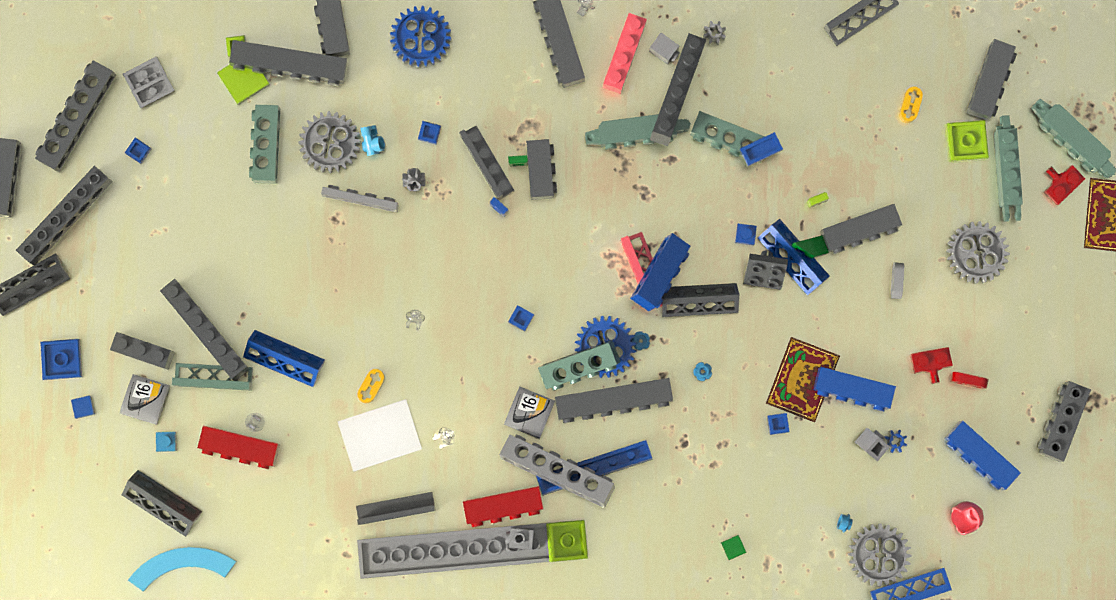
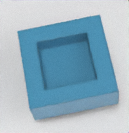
(165, 441)

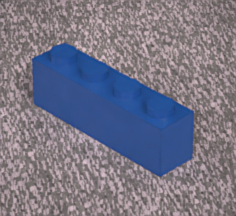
(660, 272)
(854, 388)
(982, 455)

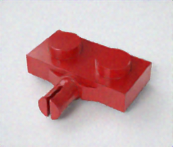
(1063, 183)
(931, 362)

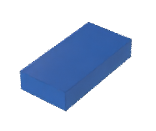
(761, 149)

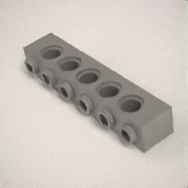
(528, 463)

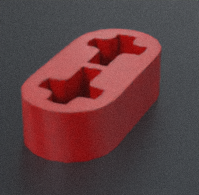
(969, 380)

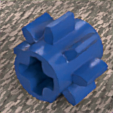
(901, 443)

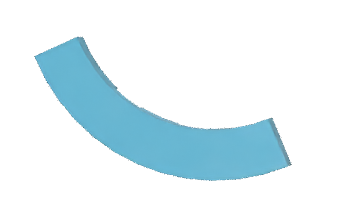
(181, 558)

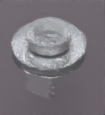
(585, 5)
(415, 316)
(255, 422)
(446, 435)

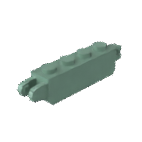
(629, 131)
(1075, 138)
(1008, 168)

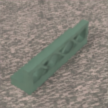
(208, 383)

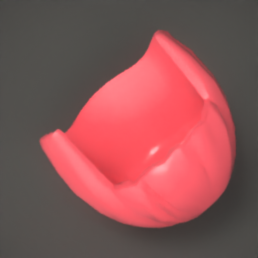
(967, 517)

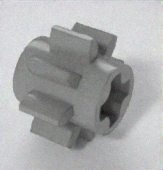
(710, 29)
(413, 179)

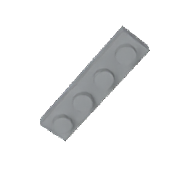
(353, 197)

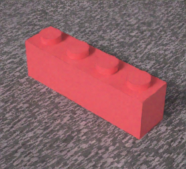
(624, 53)

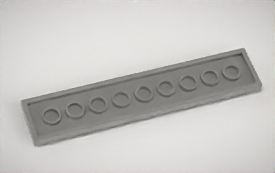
(448, 551)

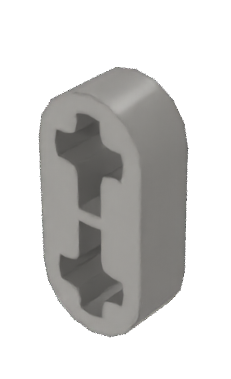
(897, 280)

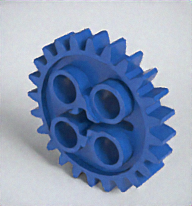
(437, 37)
(621, 340)

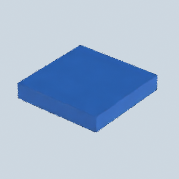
(61, 359)

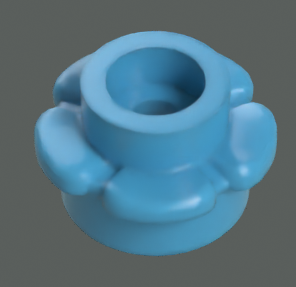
(645, 337)
(702, 376)
(844, 522)

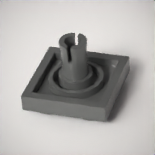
(765, 270)

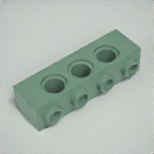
(723, 128)
(269, 173)
(605, 351)

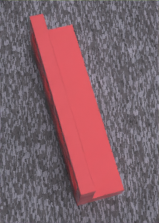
(632, 258)

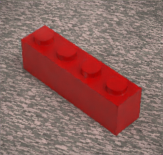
(238, 446)
(503, 505)

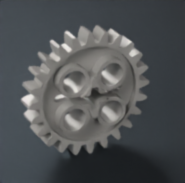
(346, 145)
(960, 255)
(897, 555)

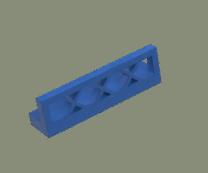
(784, 239)
(284, 354)
(926, 593)

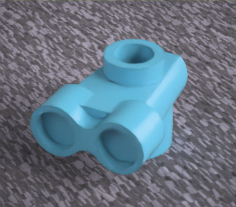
(372, 143)

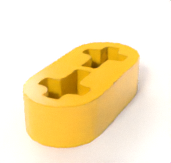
(915, 105)
(374, 389)

